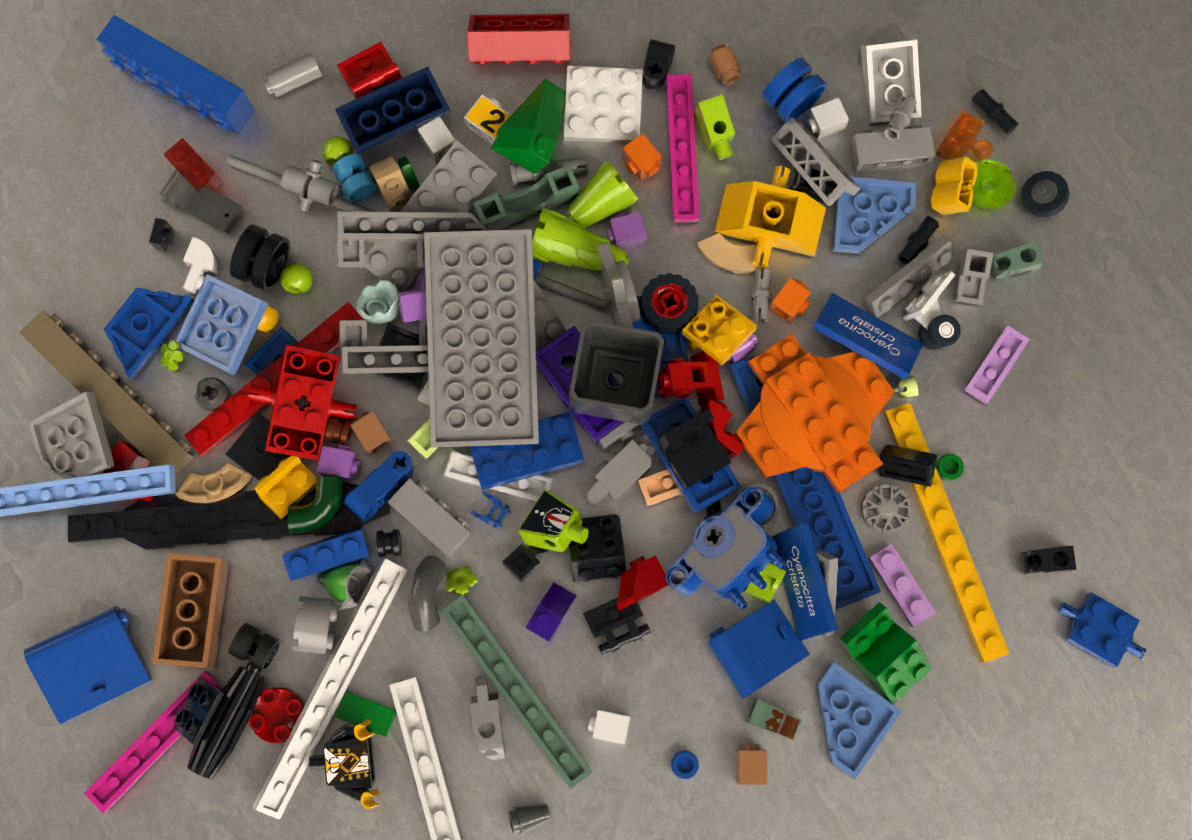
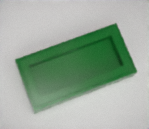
(359, 709)

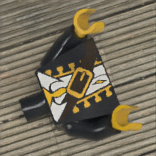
(349, 762)

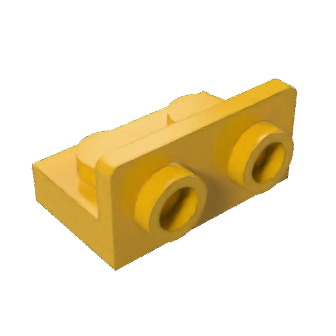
(286, 485)

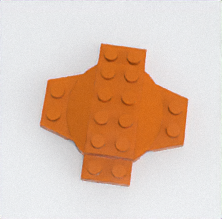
(814, 413)

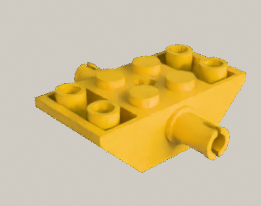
(747, 211)

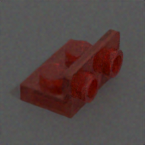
(192, 166)

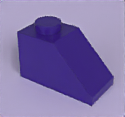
(551, 612)

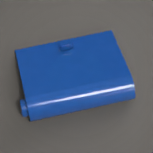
(84, 659)

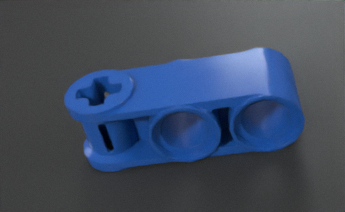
(380, 485)

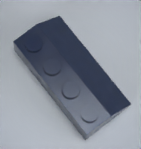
(392, 110)

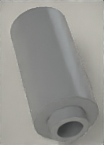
(292, 75)

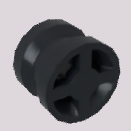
(389, 543)

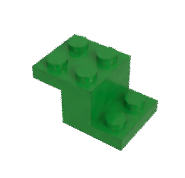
(886, 653)

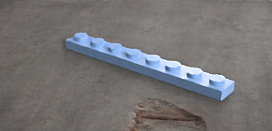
(87, 490)

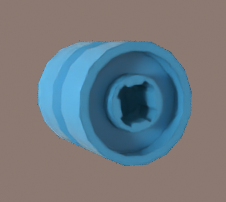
(353, 175)

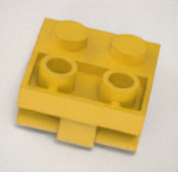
(718, 330)

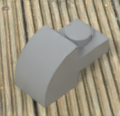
(972, 276)

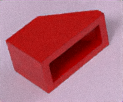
(640, 581)

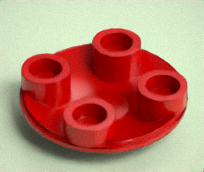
(275, 714)

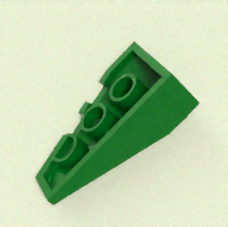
(533, 128)

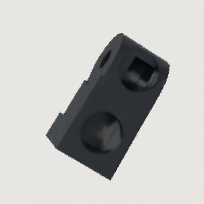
(1049, 560)

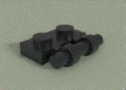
(608, 617)

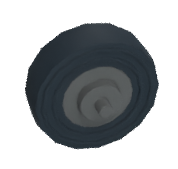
(1045, 194)

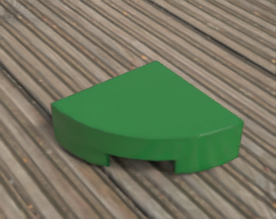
(408, 172)

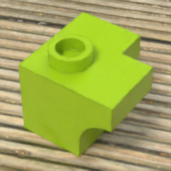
(772, 576)

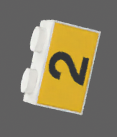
(486, 118)

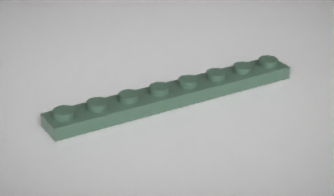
(516, 691)

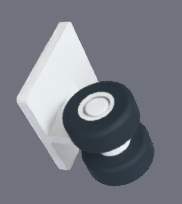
(935, 329)

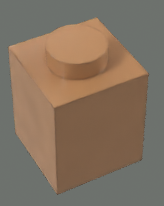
(370, 432)
(751, 765)

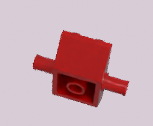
(297, 429)

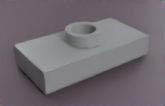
(622, 433)

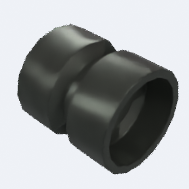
(246, 642)

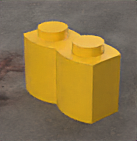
(954, 186)

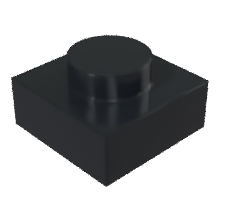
(161, 235)

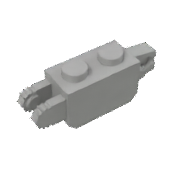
(622, 472)

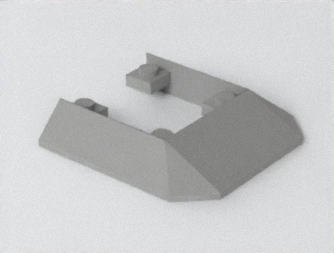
(352, 232)

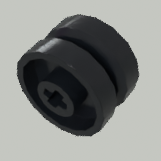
(259, 257)

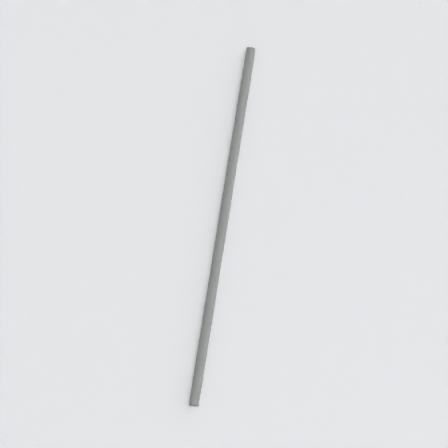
(353, 207)

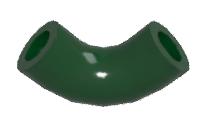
(320, 510)

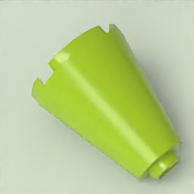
(601, 197)

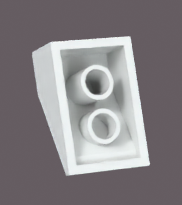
(890, 74)

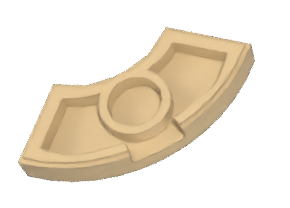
(727, 255)
(213, 486)

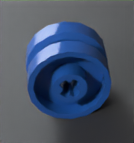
(794, 90)

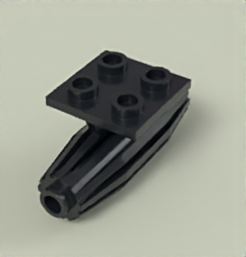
(217, 718)

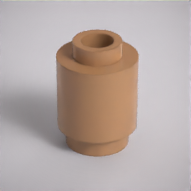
(725, 64)

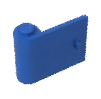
(757, 648)

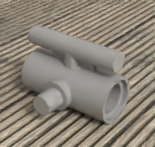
(310, 185)

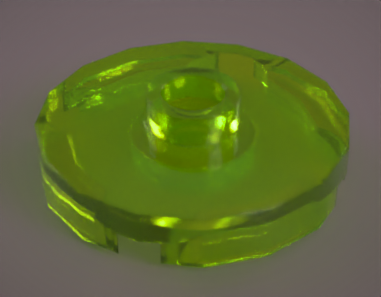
(1001, 182)

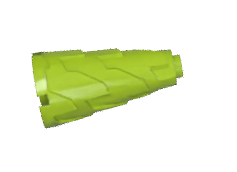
(569, 243)

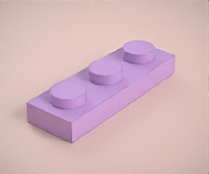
(996, 364)
(901, 585)

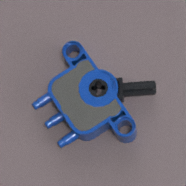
(729, 549)

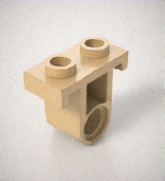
(390, 183)

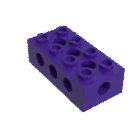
(549, 364)

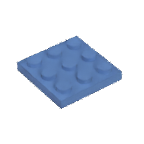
(221, 324)

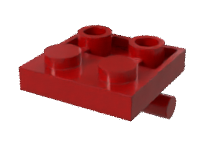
(369, 70)

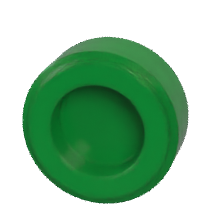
(949, 467)

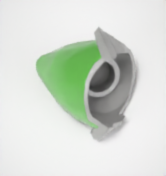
(345, 579)

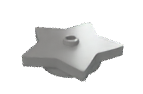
(618, 288)

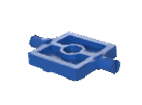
(1102, 630)

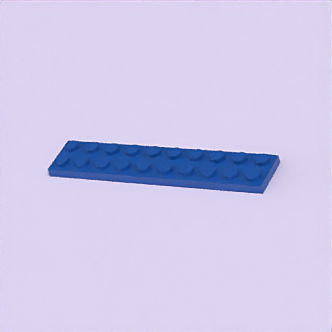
(815, 502)

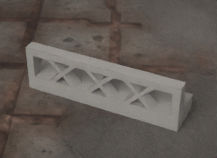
(822, 157)

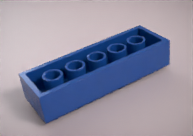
(175, 75)

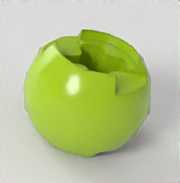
(335, 149)
(296, 278)

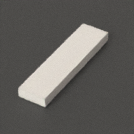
(462, 468)

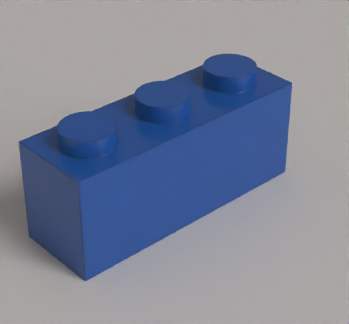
(326, 553)

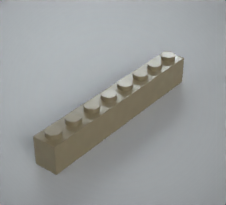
(113, 400)

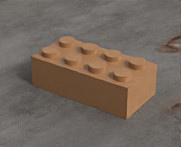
(190, 611)

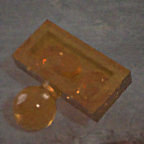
(962, 138)

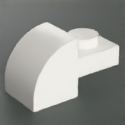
(202, 262)

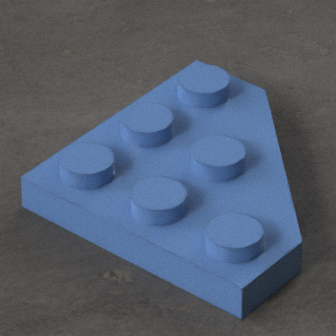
(870, 212)
(853, 719)

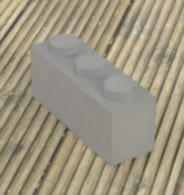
(876, 152)
(430, 517)

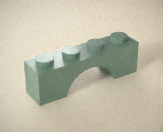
(550, 192)

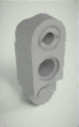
(487, 721)

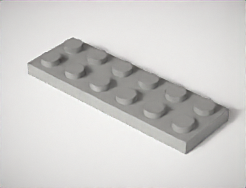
(447, 189)

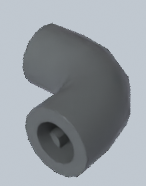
(422, 593)

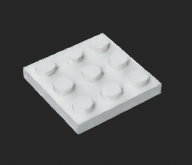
(602, 104)

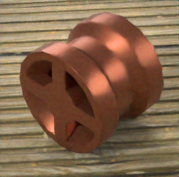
(339, 431)

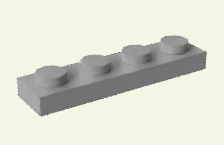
(910, 277)

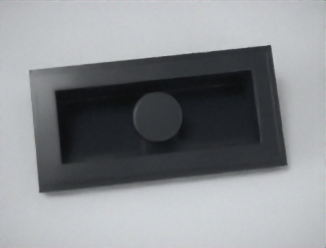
(907, 465)

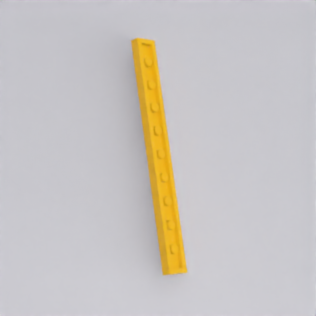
(950, 543)

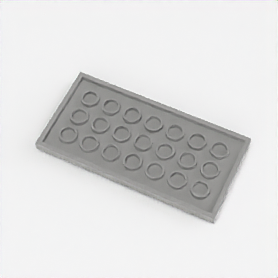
(481, 338)

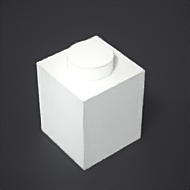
(827, 119)
(436, 138)
(609, 726)

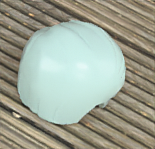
(379, 303)

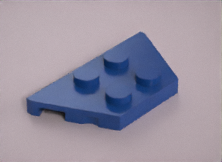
(143, 325)

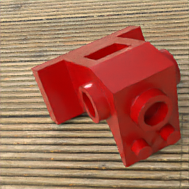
(678, 380)

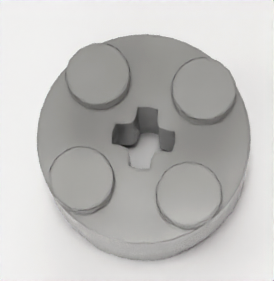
(314, 625)

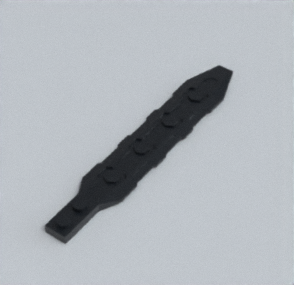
(173, 521)

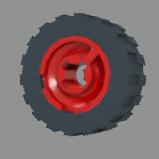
(669, 288)

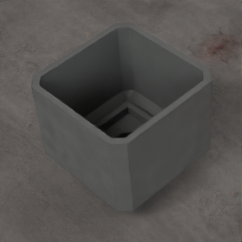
(619, 350)

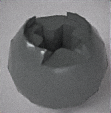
(202, 390)

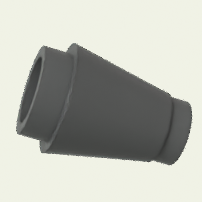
(528, 817)

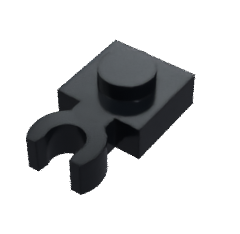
(523, 561)

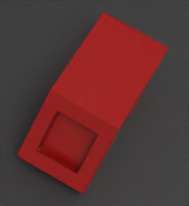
(721, 417)

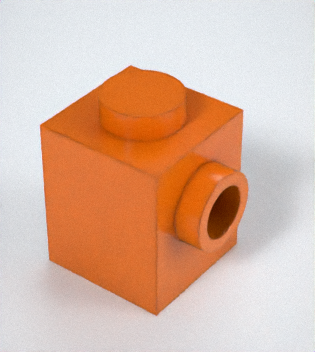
(641, 157)
(791, 300)

